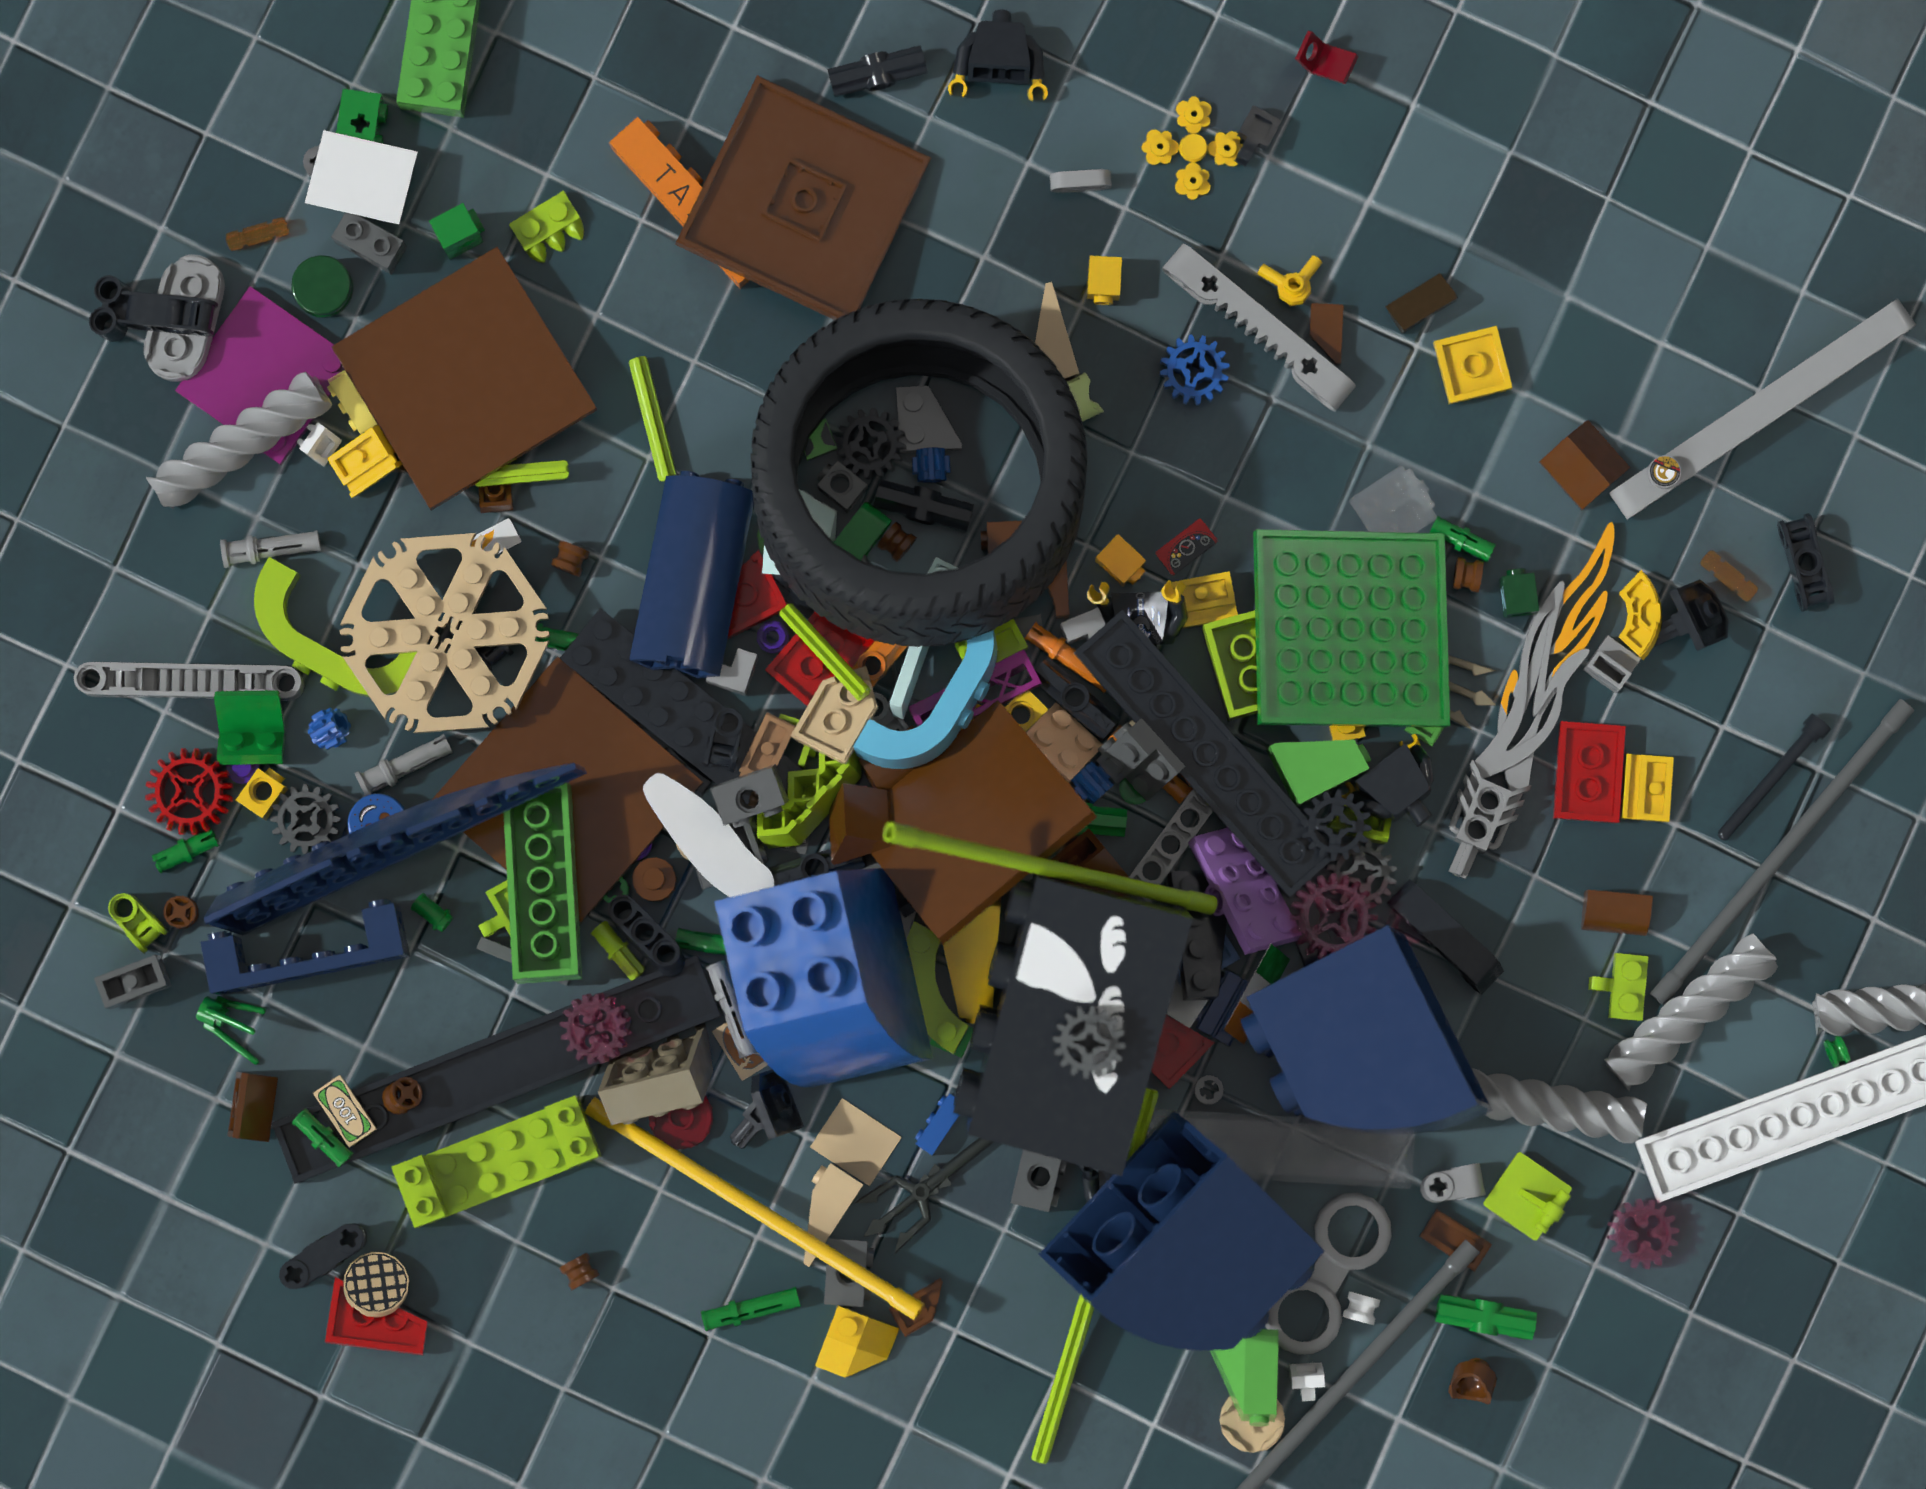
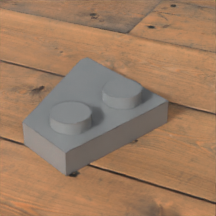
(923, 421)

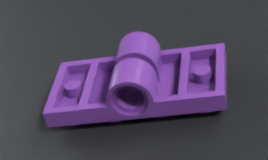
(1243, 892)

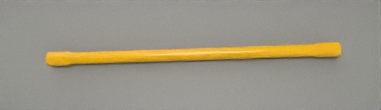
(894, 1296)

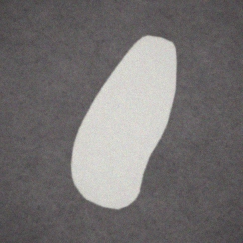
(704, 839)

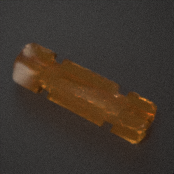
(257, 233)
(1729, 575)

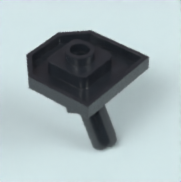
(1697, 614)
(770, 1110)

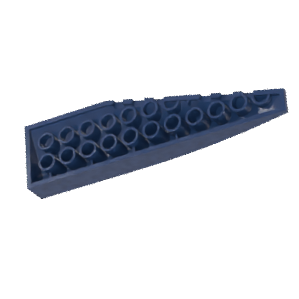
(375, 848)

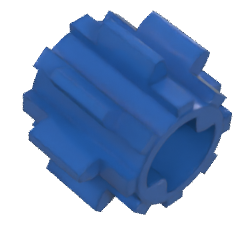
(931, 465)
(329, 728)
(1092, 782)

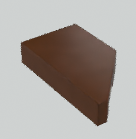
(927, 1295)

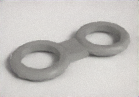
(1332, 1269)

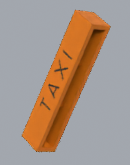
(662, 173)

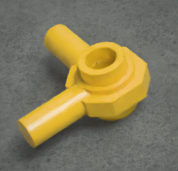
(1292, 287)

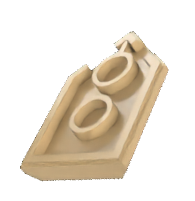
(835, 718)

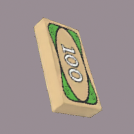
(345, 1111)

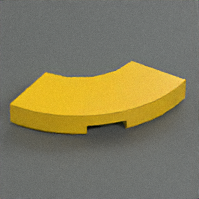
(1643, 615)

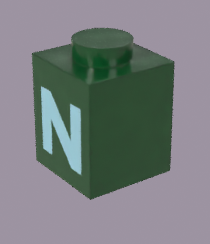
(1518, 593)

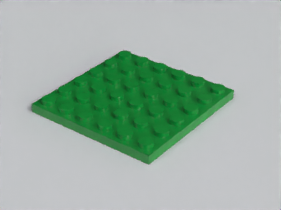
(1351, 628)

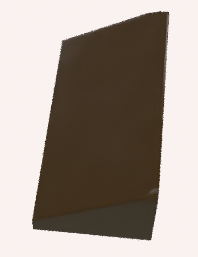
(1421, 303)

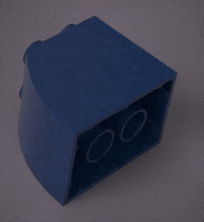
(1365, 1043)
(1183, 1245)

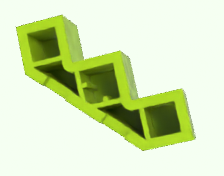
(809, 801)

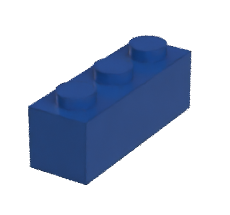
(938, 1125)

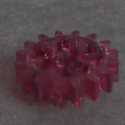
(614, 1023)
(1640, 1214)

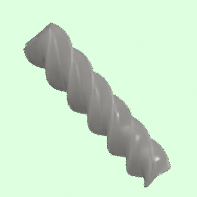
(235, 445)
(1870, 1009)
(1685, 1016)
(1563, 1107)

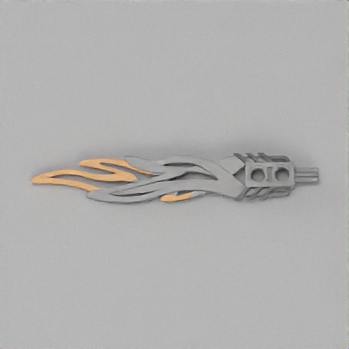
(1518, 761)

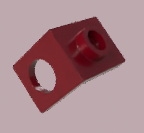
(1326, 60)

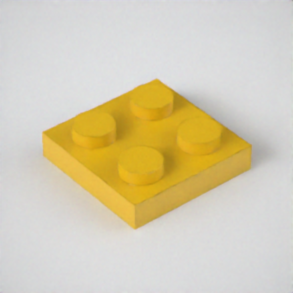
(1472, 365)

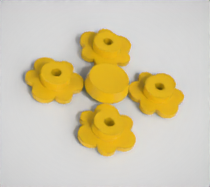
(1192, 147)

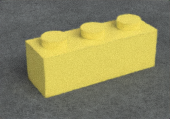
(351, 402)

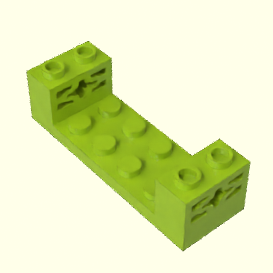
(496, 1162)

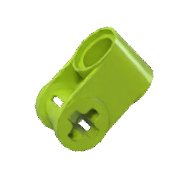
(137, 922)

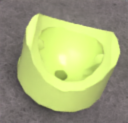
(1080, 389)

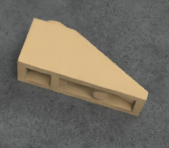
(1053, 336)
(829, 1202)

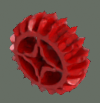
(178, 801)

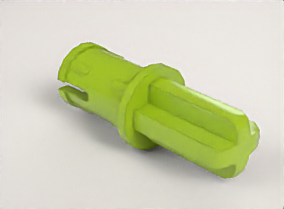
(618, 951)

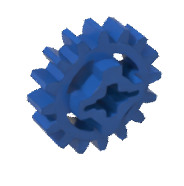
(1179, 366)

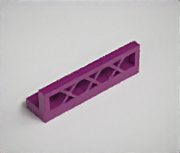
(1001, 674)

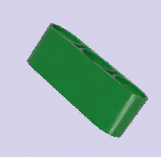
(863, 531)

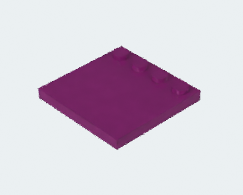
(253, 355)

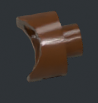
(654, 879)
(1473, 1381)

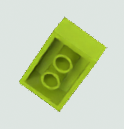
(1233, 659)

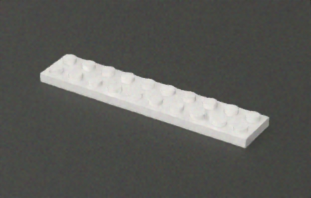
(1785, 1120)

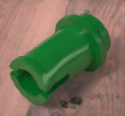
(432, 912)

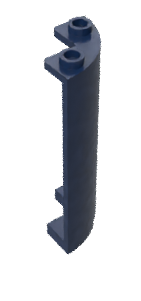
(693, 575)

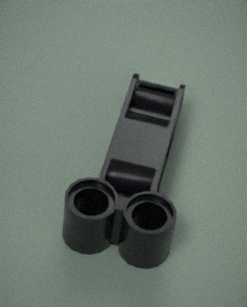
(148, 312)

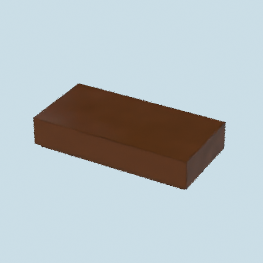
(1449, 1234)

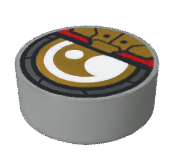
(1664, 472)

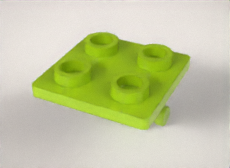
(1528, 1197)

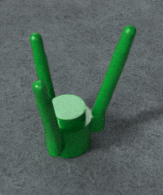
(214, 1013)

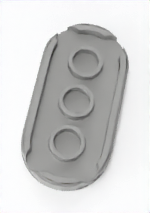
(182, 355)

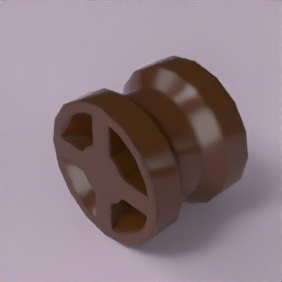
(896, 541)
(570, 558)
(1468, 574)
(177, 908)
(410, 1095)
(579, 1271)

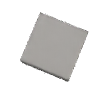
(1082, 626)
(1611, 664)
(739, 675)

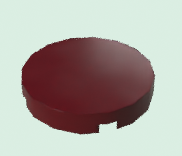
(684, 1127)

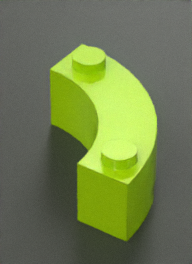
(940, 1021)

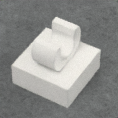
(319, 443)
(1307, 1378)

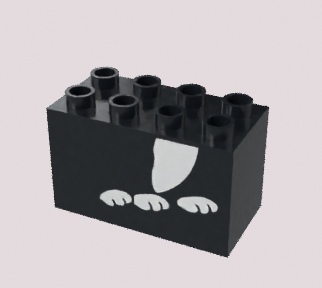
(1071, 952)

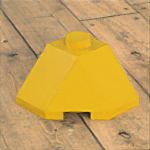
(855, 1343)

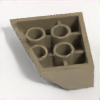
(658, 1079)

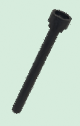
(1812, 731)

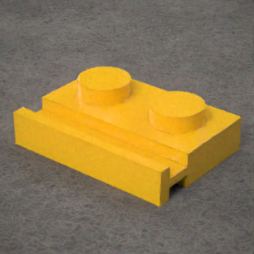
(364, 461)
(1208, 598)
(1647, 788)

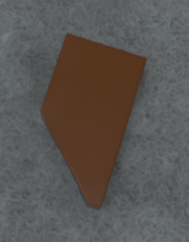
(1326, 329)

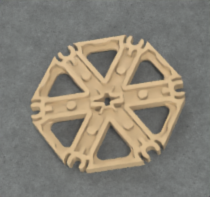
(462, 657)

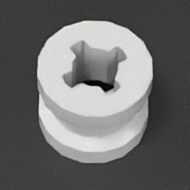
(1361, 1308)

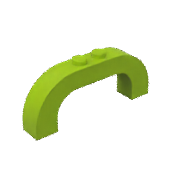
(270, 603)

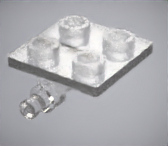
(1395, 503)

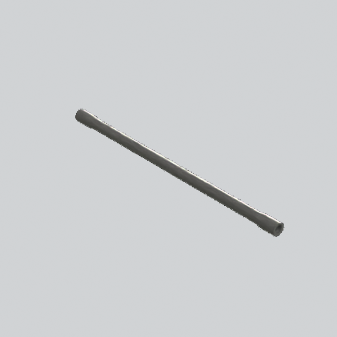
(1889, 725)
(1453, 1266)

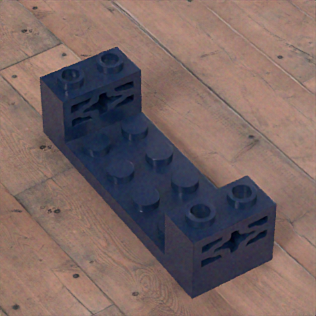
(228, 970)

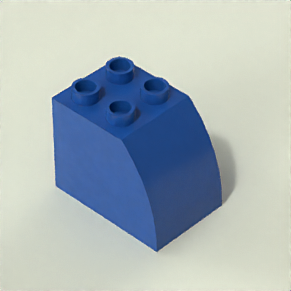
(825, 977)

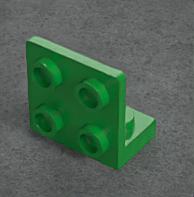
(250, 727)

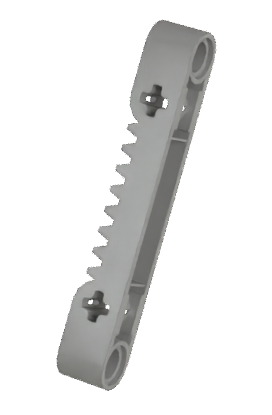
(1191, 269)
(183, 680)

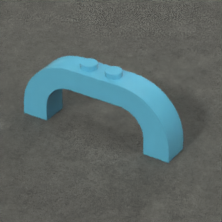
(952, 712)

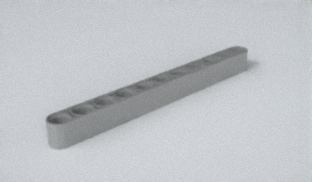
(1770, 404)

